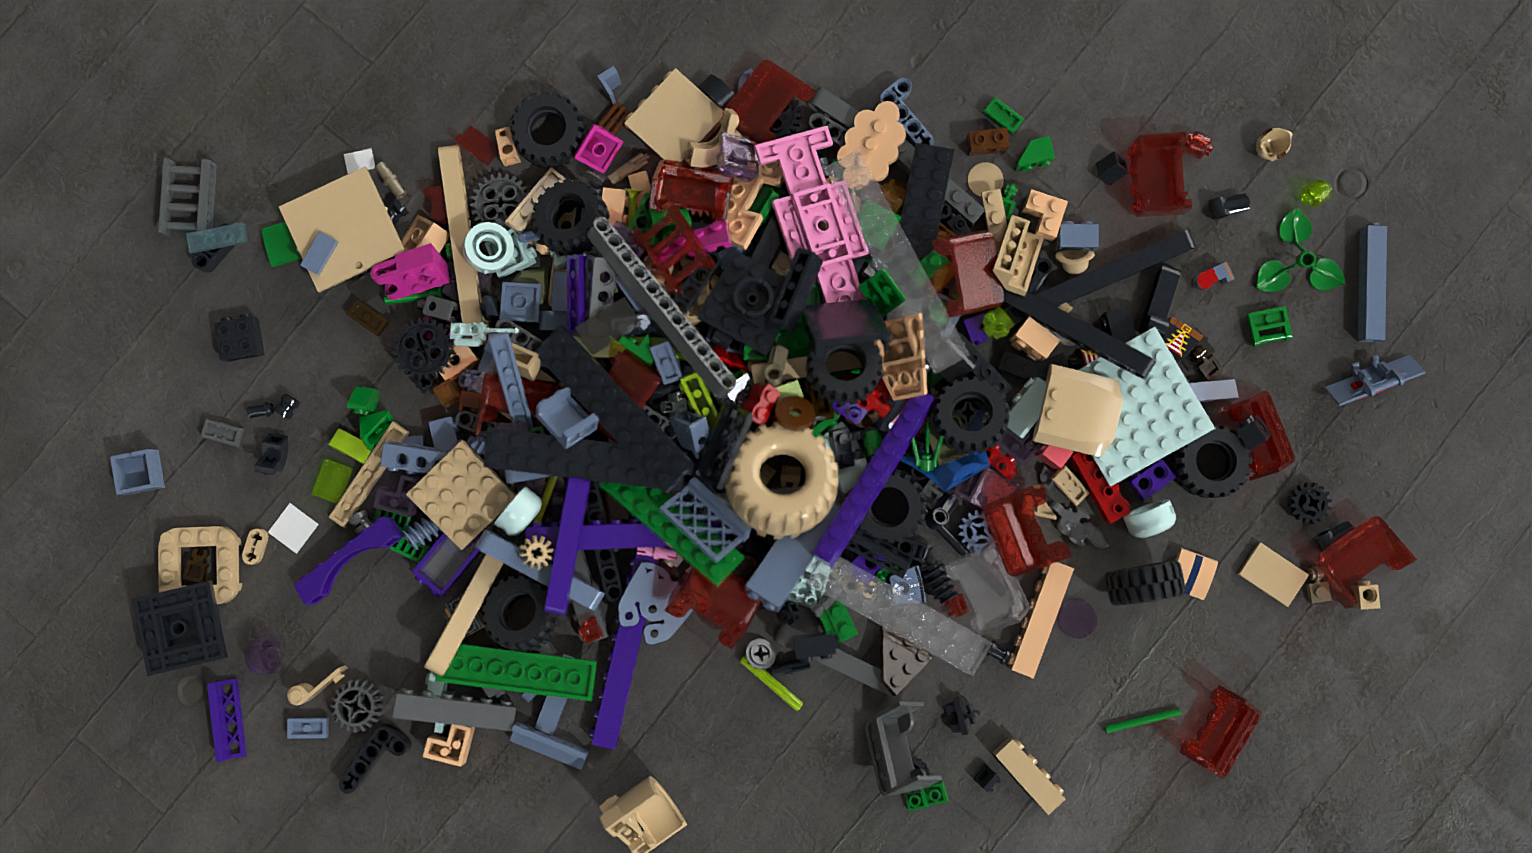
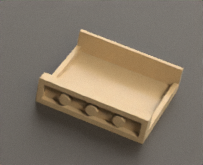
(674, 116)

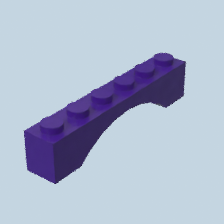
(318, 583)

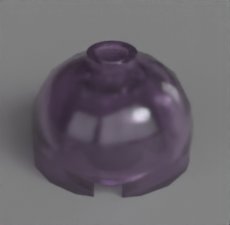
(264, 655)

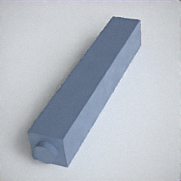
(1372, 283)

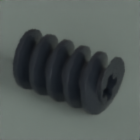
(939, 582)

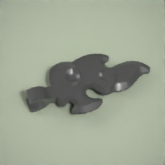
(1070, 525)

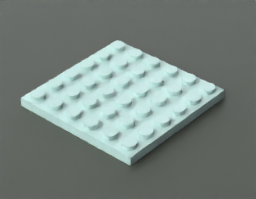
(1155, 412)

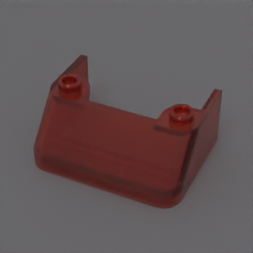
(493, 398)
(1277, 451)

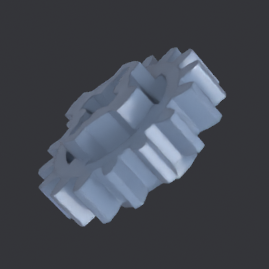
(973, 538)

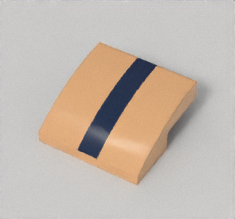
(1197, 572)

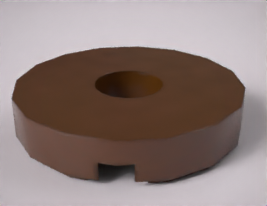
(794, 404)

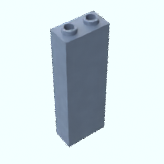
(786, 565)

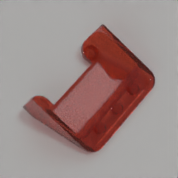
(764, 99)
(691, 188)
(973, 266)
(1360, 554)

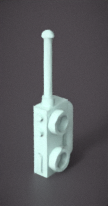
(478, 332)

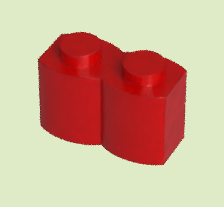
(733, 361)
(760, 401)

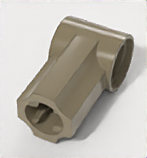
(776, 365)

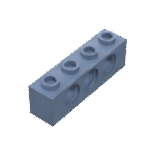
(392, 457)

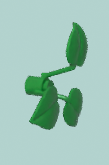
(1273, 275)

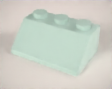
(1026, 407)

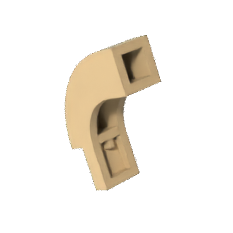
(706, 153)

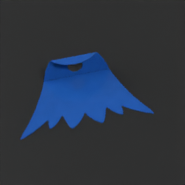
(959, 470)

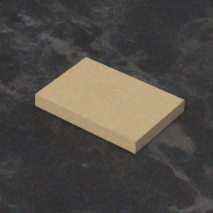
(1273, 574)

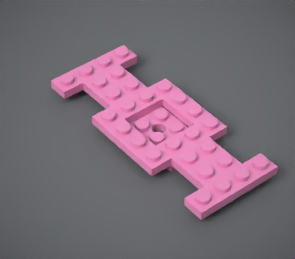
(814, 202)

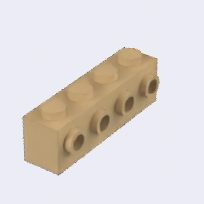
(1028, 774)

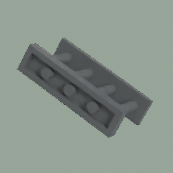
(206, 193)

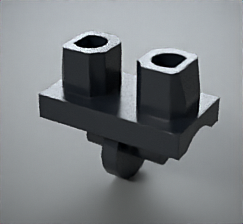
(962, 724)

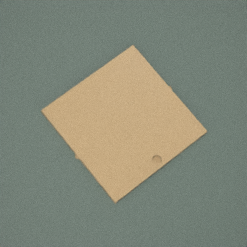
(353, 216)

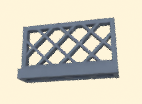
(719, 512)

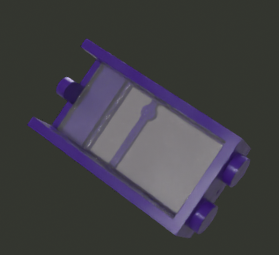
(445, 564)

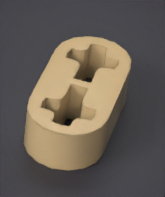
(251, 545)

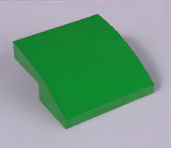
(280, 244)
(882, 292)

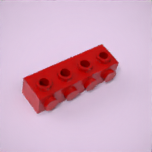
(1106, 498)

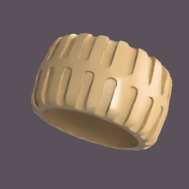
(782, 513)

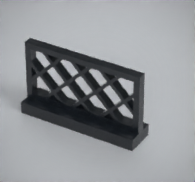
(715, 447)

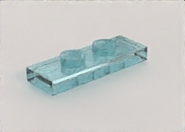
(217, 237)

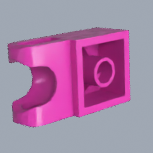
(412, 272)

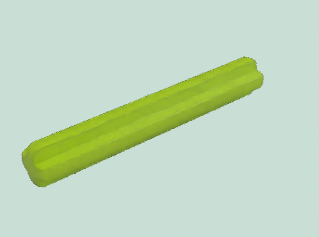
(774, 685)

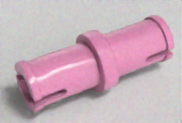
(658, 552)

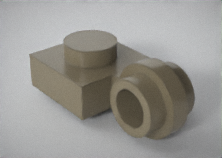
(1318, 590)

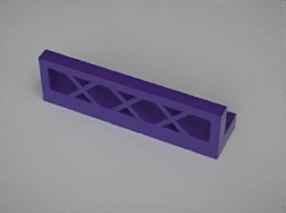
(575, 291)
(220, 723)

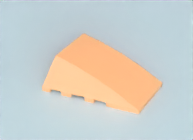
(905, 360)

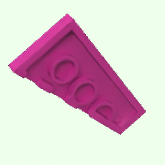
(710, 236)

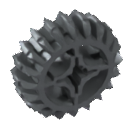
(341, 702)

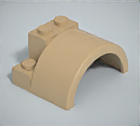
(651, 808)

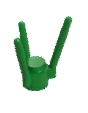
(925, 461)

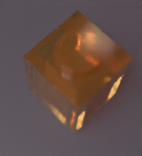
(447, 392)

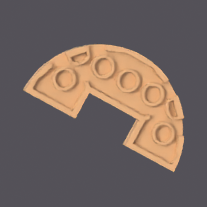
(740, 220)

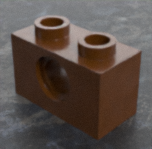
(987, 141)

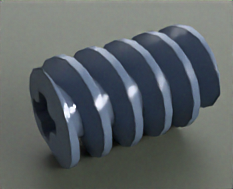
(421, 532)

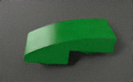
(931, 795)

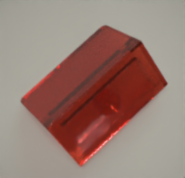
(478, 145)

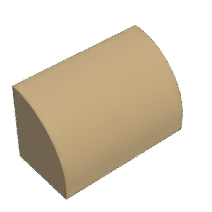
(527, 362)

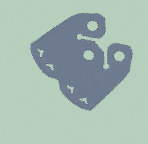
(649, 591)

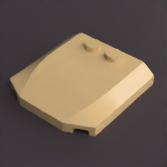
(1078, 411)

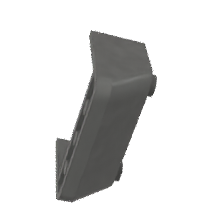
(891, 750)

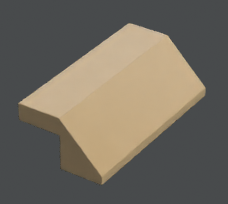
(1017, 256)

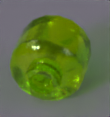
(1316, 193)

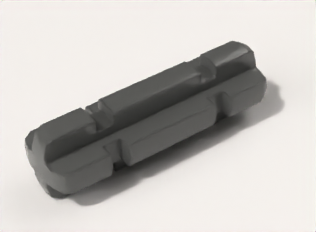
(823, 604)

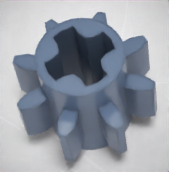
(467, 379)
(477, 444)

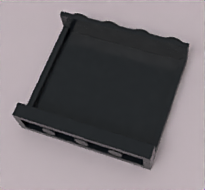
(844, 324)

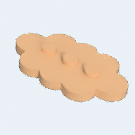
(877, 137)

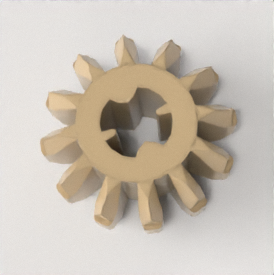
(538, 559)

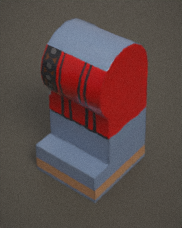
(1206, 279)

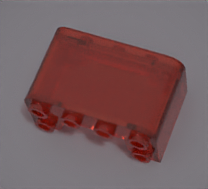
(1158, 175)

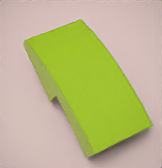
(350, 446)

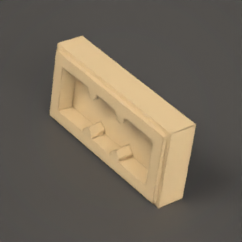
(1069, 485)

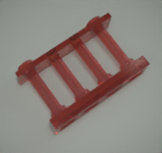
(692, 244)

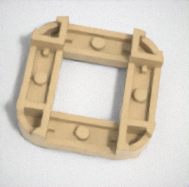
(227, 558)

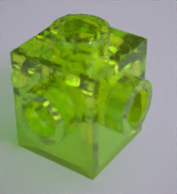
(997, 323)

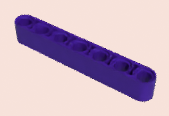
(567, 546)

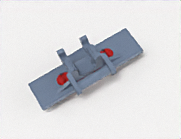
(1374, 379)

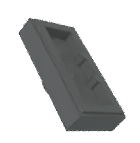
(222, 432)

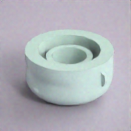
(498, 237)
(519, 512)
(1150, 519)

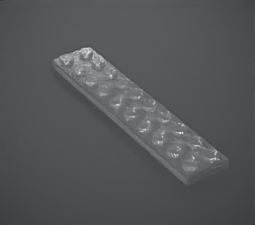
(901, 614)

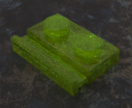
(332, 481)

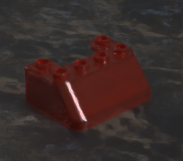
(1019, 532)
(723, 604)
(1223, 733)

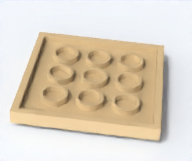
(461, 495)

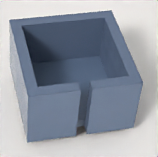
(137, 474)

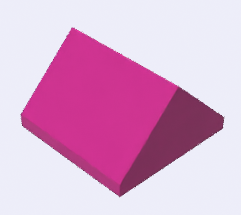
(598, 148)

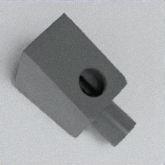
(440, 309)

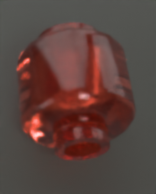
(1198, 145)

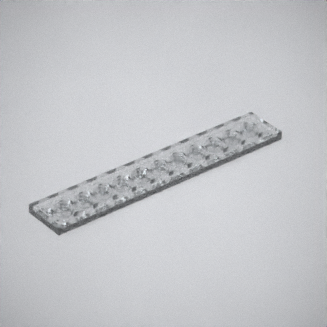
(894, 253)

